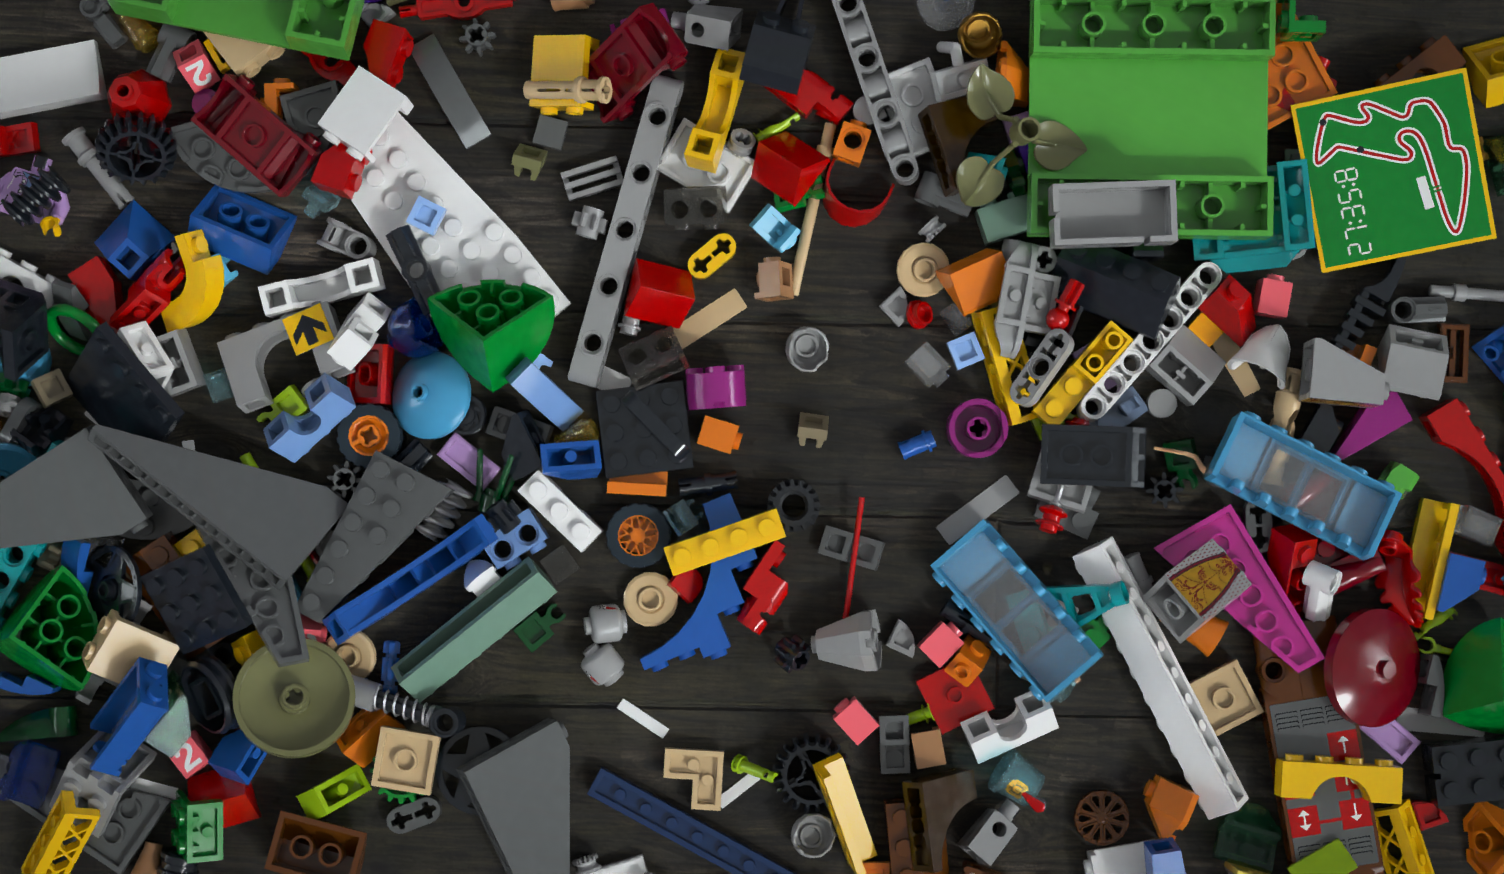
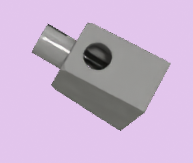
(709, 25)
(980, 840)

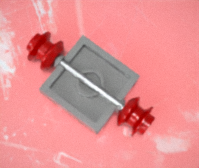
(1066, 496)

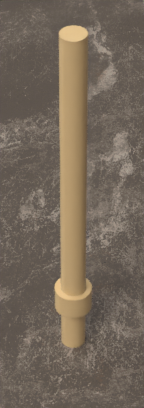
(811, 211)

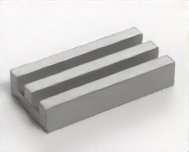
(590, 167)

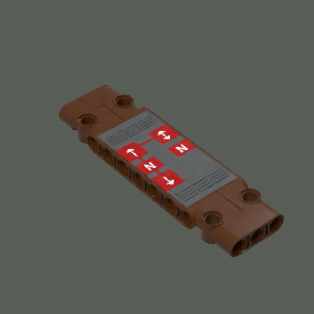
(1304, 722)

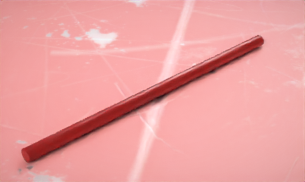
(853, 557)

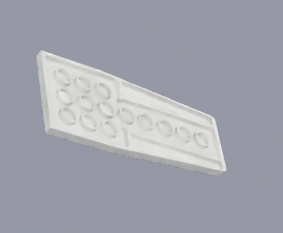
(470, 239)

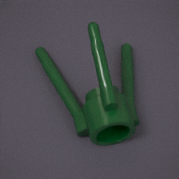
(492, 495)

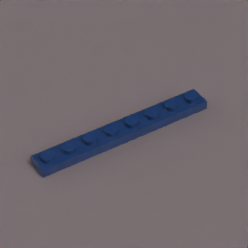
(680, 826)

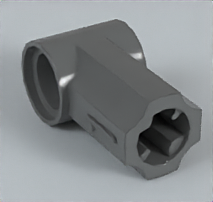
(169, 40)
(931, 194)
(1417, 310)

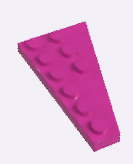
(1264, 605)

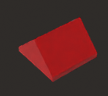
(787, 166)
(659, 294)
(373, 376)
(237, 798)

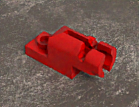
(815, 94)
(150, 292)
(766, 589)

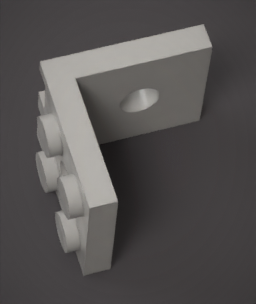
(99, 788)

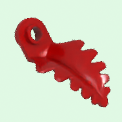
(1400, 579)

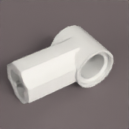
(1321, 585)

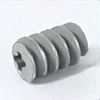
(434, 525)

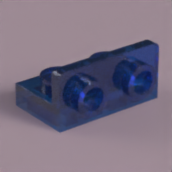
(29, 773)

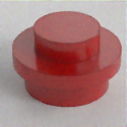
(919, 314)

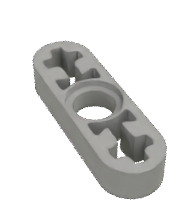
(1054, 366)

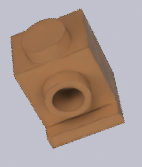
(774, 280)

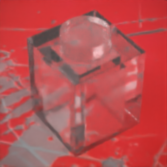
(928, 365)
(1477, 525)

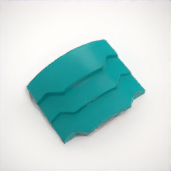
(1291, 227)

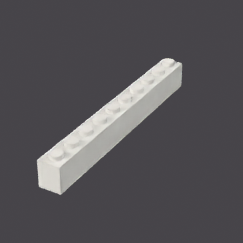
(1164, 684)

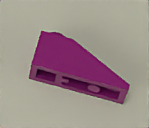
(1370, 425)

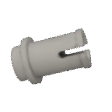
(629, 326)

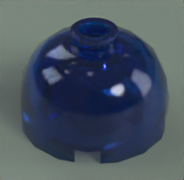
(412, 331)

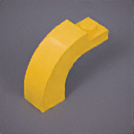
(202, 285)

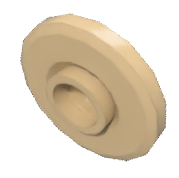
(918, 267)
(650, 599)
(357, 653)

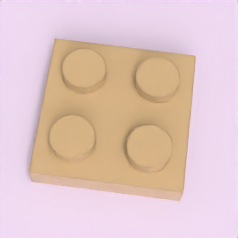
(1226, 696)
(406, 760)

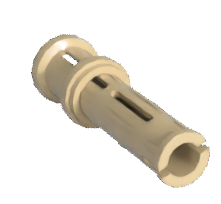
(578, 89)

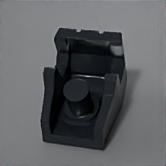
(41, 430)

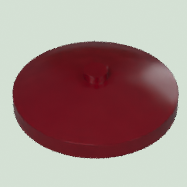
(1371, 667)

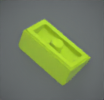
(1329, 859)

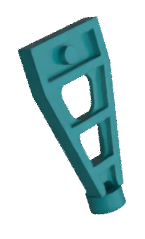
(1100, 596)

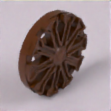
(1101, 817)

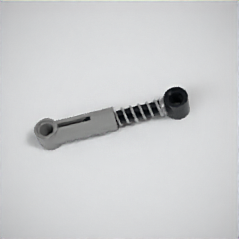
(372, 697)

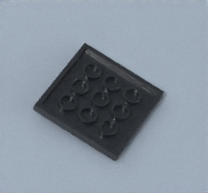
(121, 389)

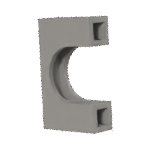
(247, 351)

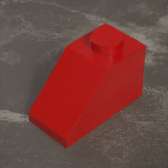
(1231, 310)

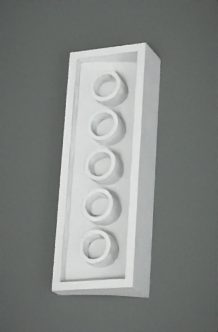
(51, 79)

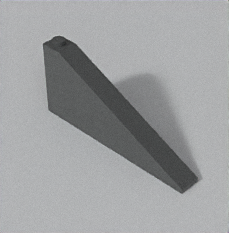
(69, 497)
(250, 511)
(525, 798)

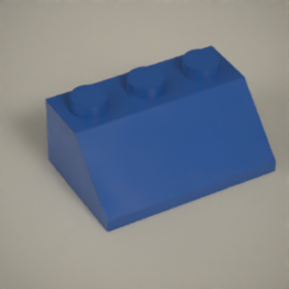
(243, 228)

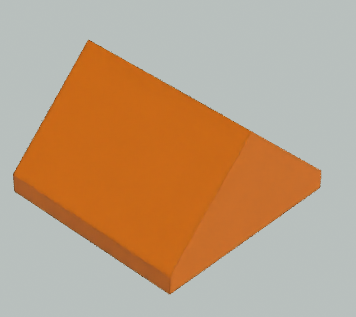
(974, 280)

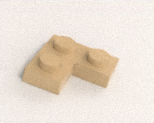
(702, 767)

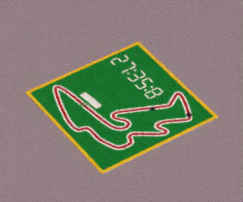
(1394, 170)

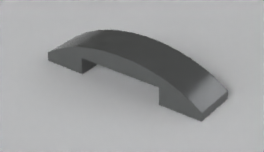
(450, 91)

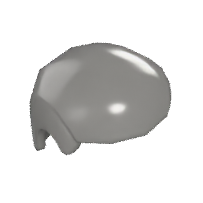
(807, 348)
(813, 835)

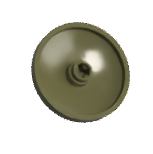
(295, 706)

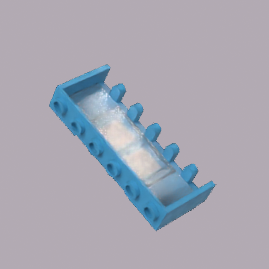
(1303, 485)
(1016, 611)

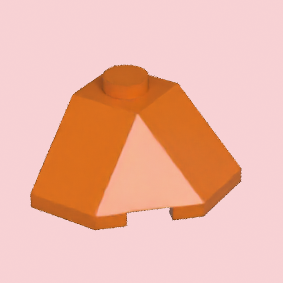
(1015, 71)
(1168, 805)
(1485, 838)

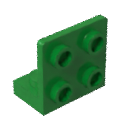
(1305, 29)
(197, 829)

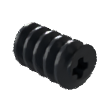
(36, 196)

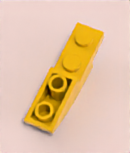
(1082, 374)

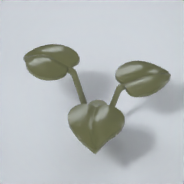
(1055, 143)

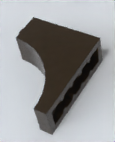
(948, 131)
(930, 807)

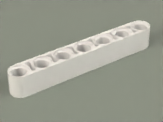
(1139, 353)

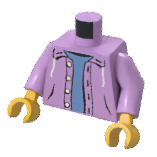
(10, 182)

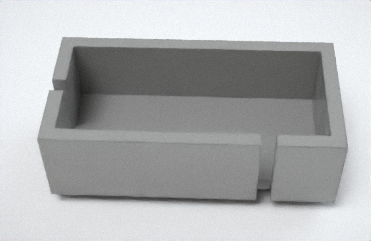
(1113, 214)

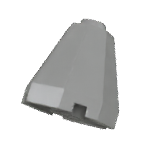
(851, 642)

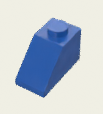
(571, 459)
(1460, 580)
(237, 758)

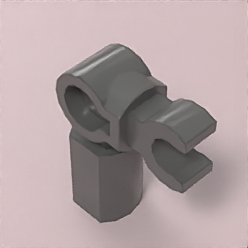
(105, 25)

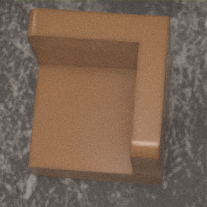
(928, 748)

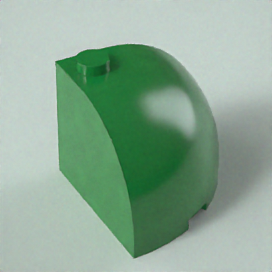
(493, 326)
(52, 630)
(1477, 679)

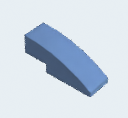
(544, 394)

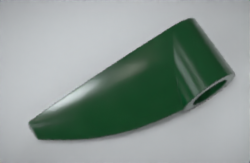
(43, 724)

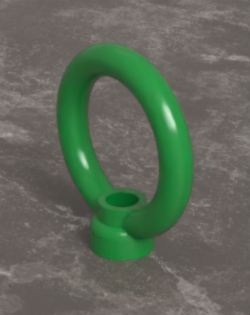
(72, 312)

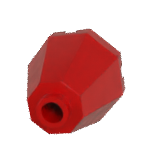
(137, 93)

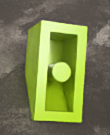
(334, 792)

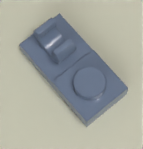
(1124, 411)

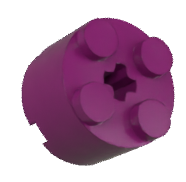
(716, 387)
(986, 414)

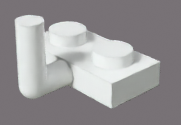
(953, 80)

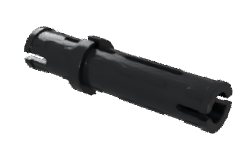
(952, 611)

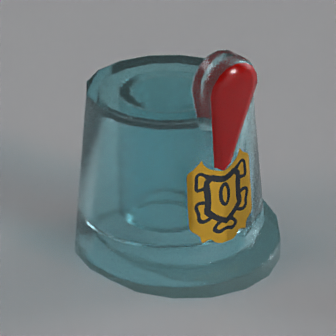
(1018, 781)

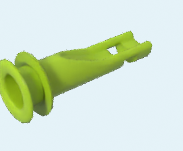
(775, 129)
(1439, 618)
(920, 715)
(741, 764)

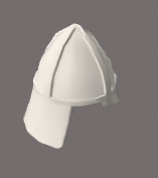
(1267, 349)

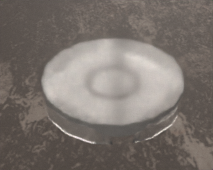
(944, 14)

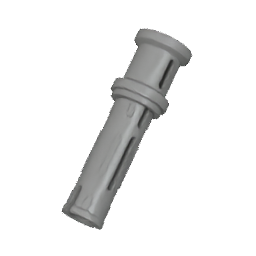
(86, 156)

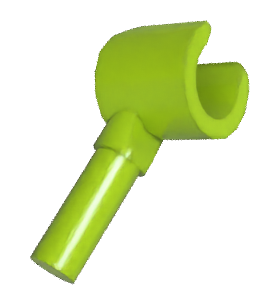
(1435, 647)

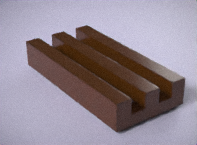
(1464, 351)

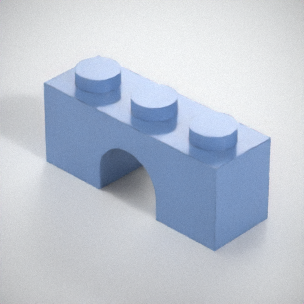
(296, 435)

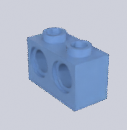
(518, 544)

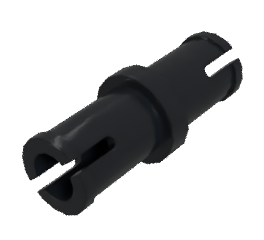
(708, 483)

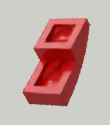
(19, 139)

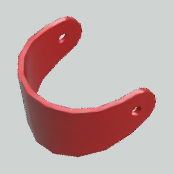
(845, 215)

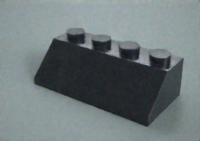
(1119, 287)

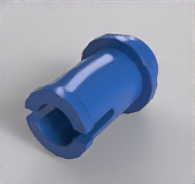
(917, 444)

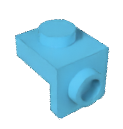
(775, 229)

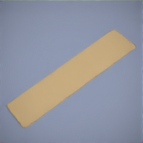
(710, 318)
(1242, 375)

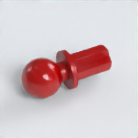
(1058, 317)

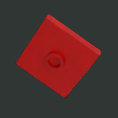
(952, 701)

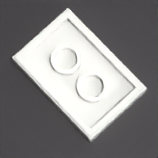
(914, 93)
(731, 170)

